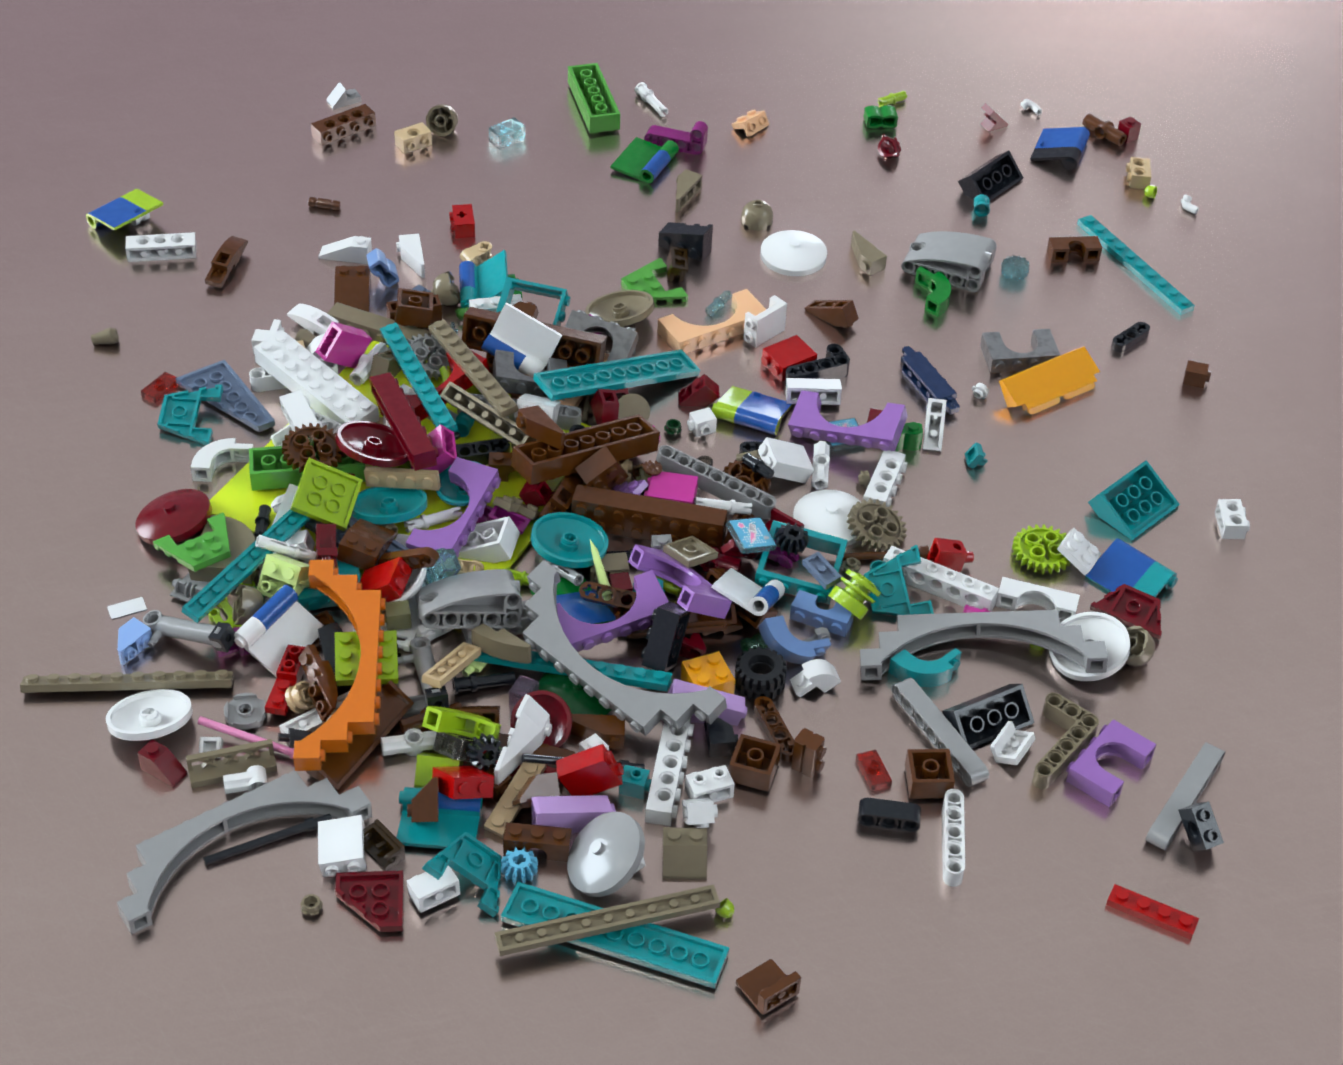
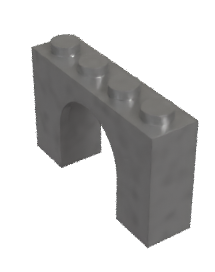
(623, 338)
(1002, 359)
(516, 382)

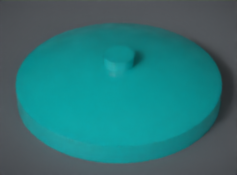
(389, 505)
(566, 538)

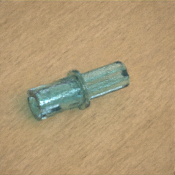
(718, 303)

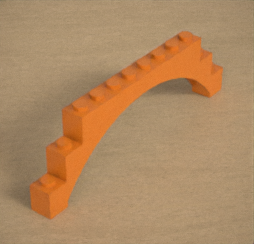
(358, 711)

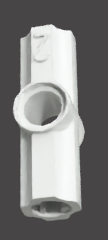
(362, 371)
(820, 465)
(411, 742)

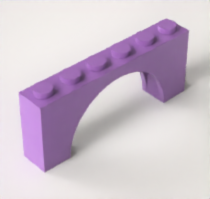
(879, 433)
(479, 484)
(696, 591)
(587, 635)

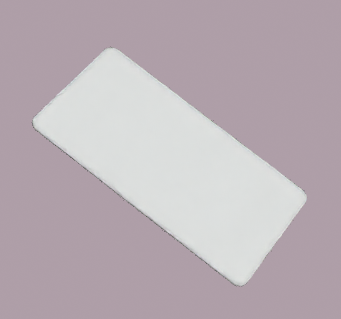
(126, 607)

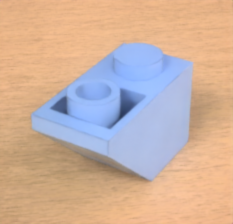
(132, 639)

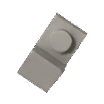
(340, 97)

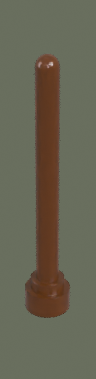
(923, 550)

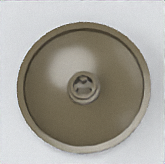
(622, 307)

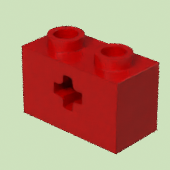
(462, 221)

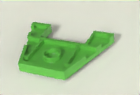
(645, 280)
(200, 551)

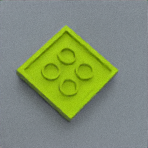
(326, 494)
(349, 652)

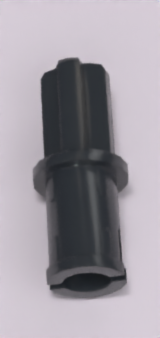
(758, 466)
(262, 520)

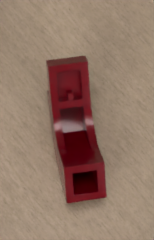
(326, 542)

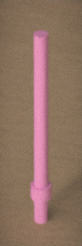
(243, 735)

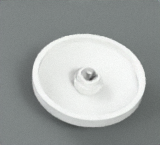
(793, 253)
(826, 513)
(1096, 627)
(149, 715)

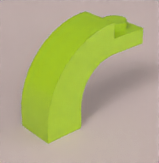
(459, 722)

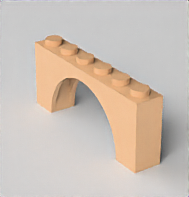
(692, 337)

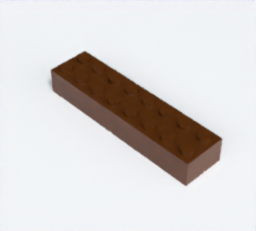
(574, 346)
(623, 437)
(647, 516)

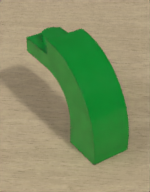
(940, 290)

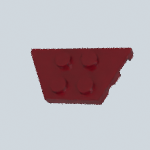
(1132, 609)

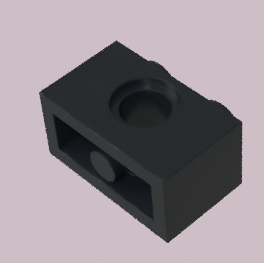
(1201, 826)

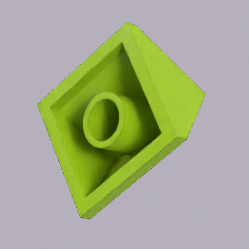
(425, 765)

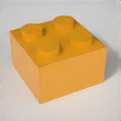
(709, 671)

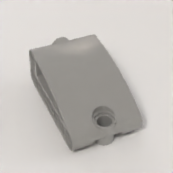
(954, 254)
(471, 593)

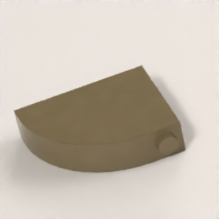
(240, 539)

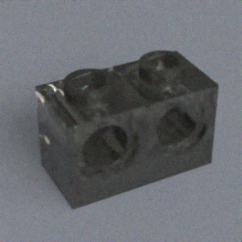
(452, 745)

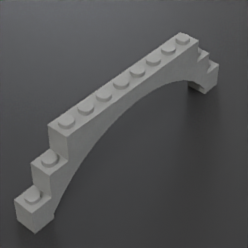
(1033, 627)
(636, 706)
(172, 847)

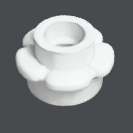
(980, 391)

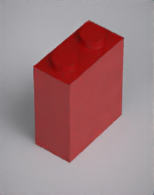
(786, 354)
(388, 577)
(589, 771)
(464, 782)

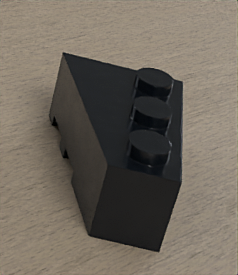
(694, 238)

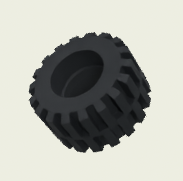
(760, 673)

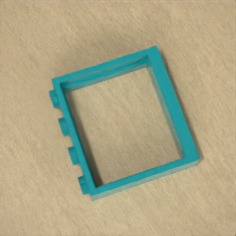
(513, 284)
(817, 541)

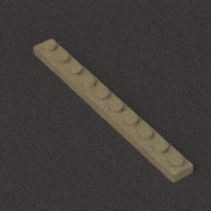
(473, 368)
(120, 681)
(606, 920)

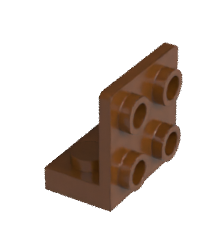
(769, 986)

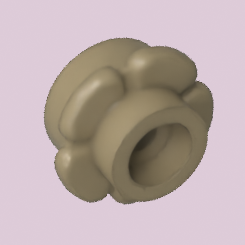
(864, 478)
(852, 564)
(311, 900)

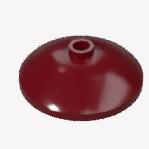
(559, 716)

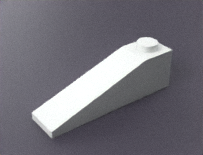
(529, 733)

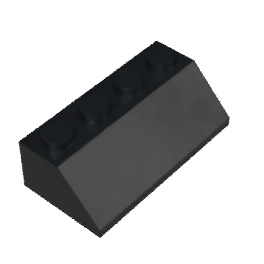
(992, 177)
(985, 716)

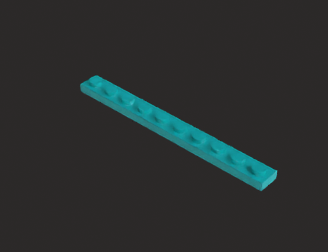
(1136, 265)
(417, 377)
(241, 567)
(623, 674)

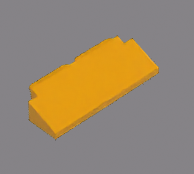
(1046, 382)

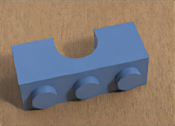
(805, 610)

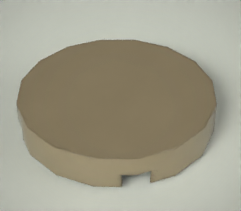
(633, 404)

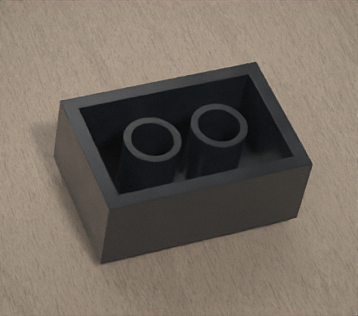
(665, 637)

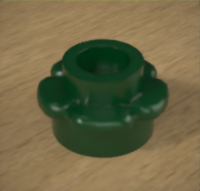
(673, 427)

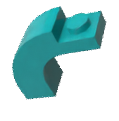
(925, 672)

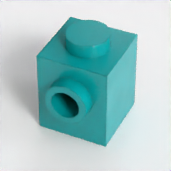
(635, 782)

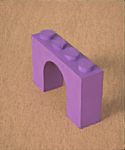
(1115, 741)

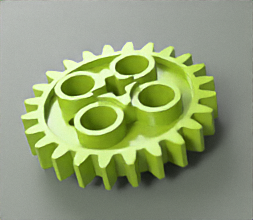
(1033, 544)

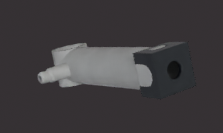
(218, 635)
(423, 659)

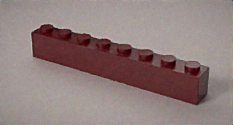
(404, 421)

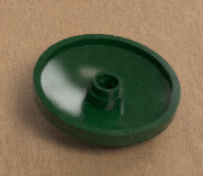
(574, 695)

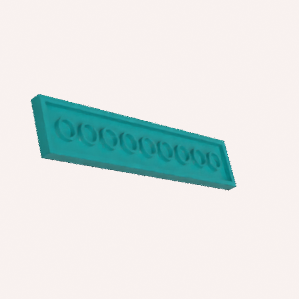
(616, 374)
(642, 945)

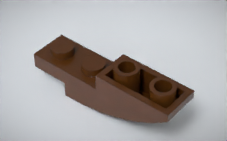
(224, 260)
(562, 495)
(322, 681)

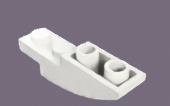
(311, 318)

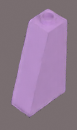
(735, 704)
(569, 811)

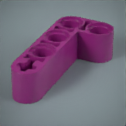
(688, 142)

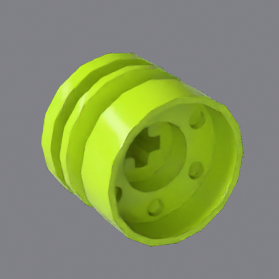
(854, 593)

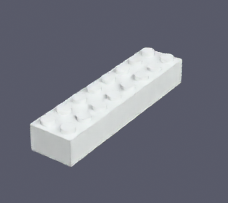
(303, 371)

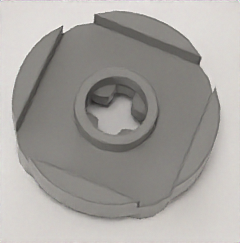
(245, 721)

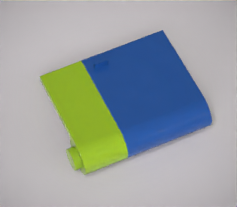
(123, 210)
(751, 410)

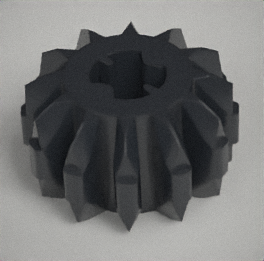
(792, 538)
(489, 758)

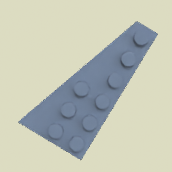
(236, 396)

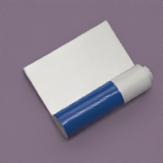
(526, 337)
(749, 594)
(275, 626)

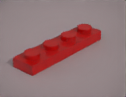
(1152, 911)

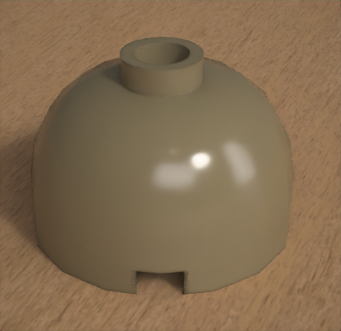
(442, 120)
(757, 215)
(446, 289)
(247, 603)
(1141, 646)

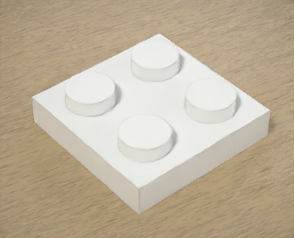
(1079, 551)

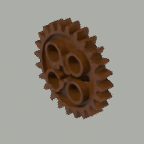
(297, 446)

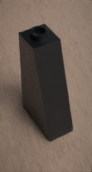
(327, 645)

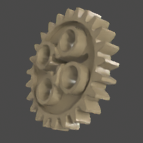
(876, 525)

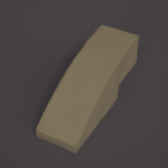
(501, 644)

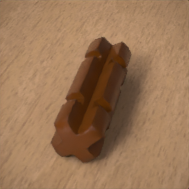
(324, 203)

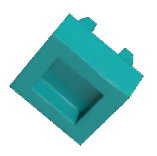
(975, 456)

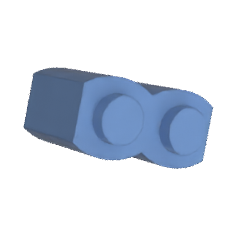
(382, 267)

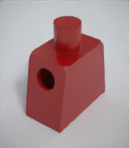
(949, 554)

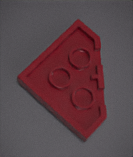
(374, 896)

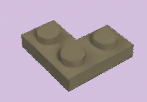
(515, 504)

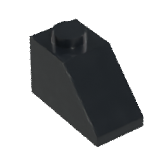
(720, 738)

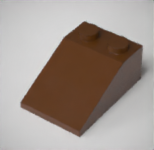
(353, 286)
(364, 544)

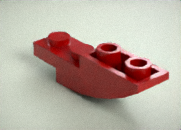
(288, 675)

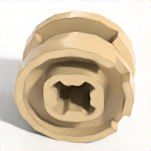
(298, 697)

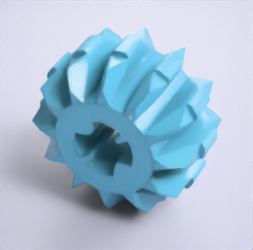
(519, 865)

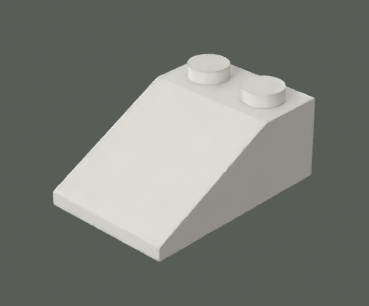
(491, 541)

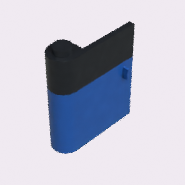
(1061, 144)

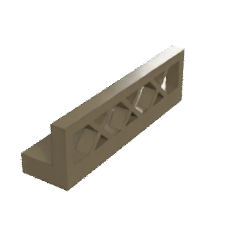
(212, 771)

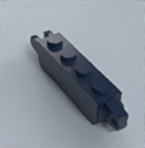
(927, 379)

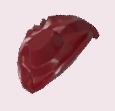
(889, 147)

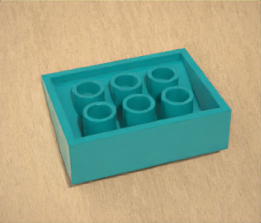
(1134, 501)

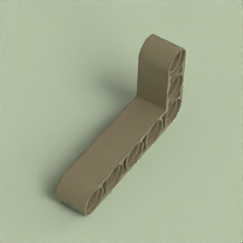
(1080, 728)

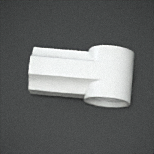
(245, 781)

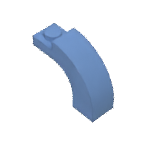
(778, 638)

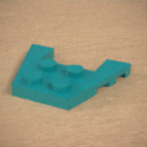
(181, 411)
(891, 584)
(475, 863)

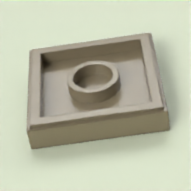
(690, 551)

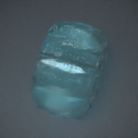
(1015, 267)

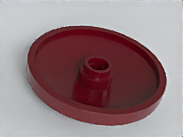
(370, 444)
(174, 514)

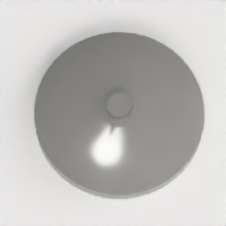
(606, 854)

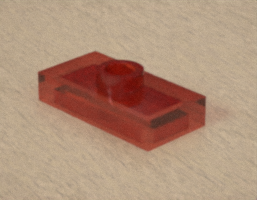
(159, 387)
(873, 770)

